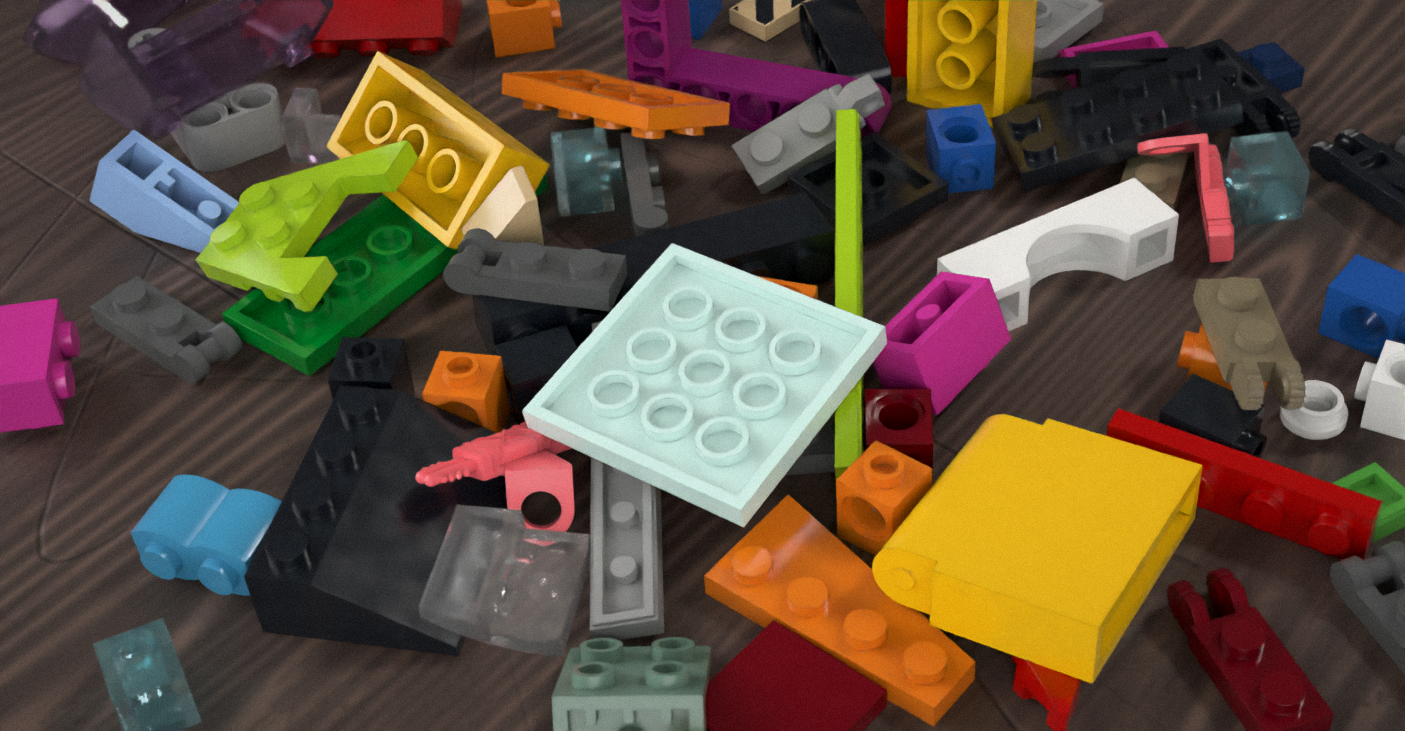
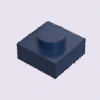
(1275, 65)

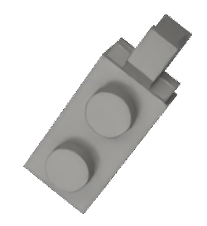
(803, 133)

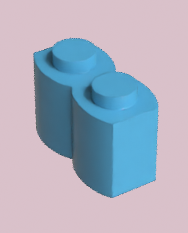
(204, 533)

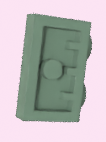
(633, 687)

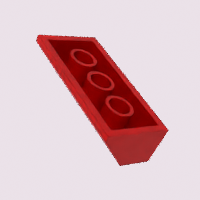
(387, 25)

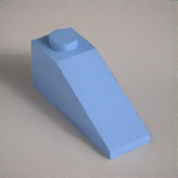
(159, 194)

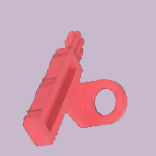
(1210, 189)
(526, 462)

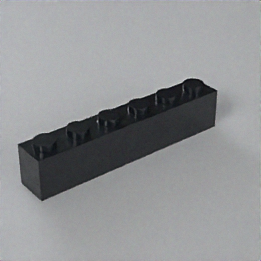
(769, 240)

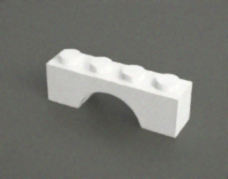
(1110, 232)

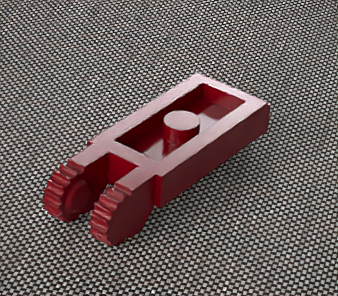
(1247, 658)

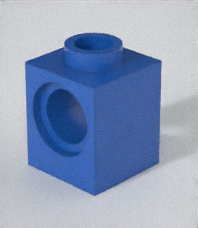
(961, 147)
(1365, 306)

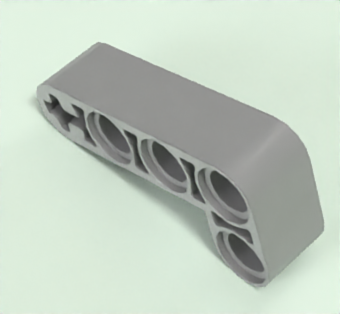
(231, 127)

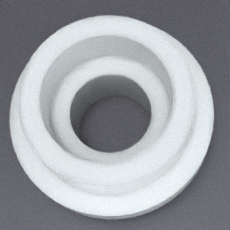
(1321, 415)

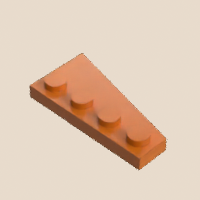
(825, 593)

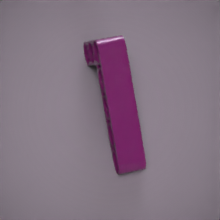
(758, 90)

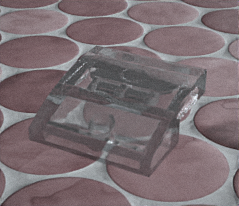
(507, 581)

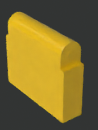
(1041, 541)

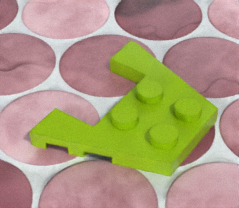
(283, 217)

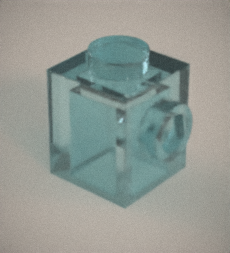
(584, 171)
(1266, 178)
(146, 680)

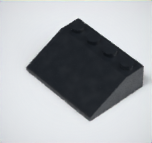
(360, 530)

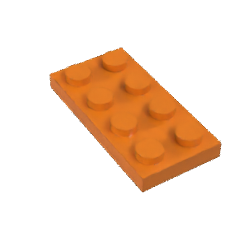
(616, 102)

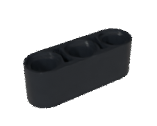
(843, 40)

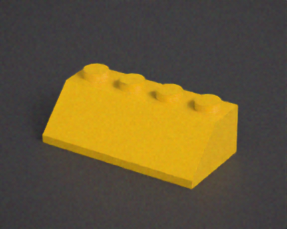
(971, 53)
(456, 145)

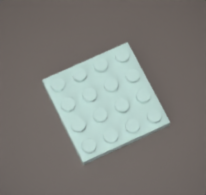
(706, 382)

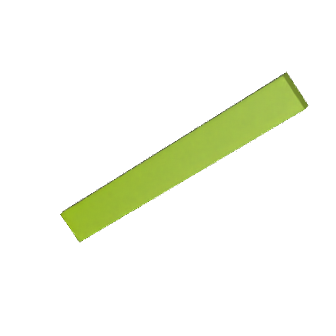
(849, 275)

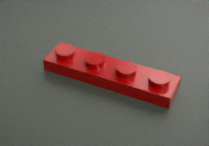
(1263, 492)

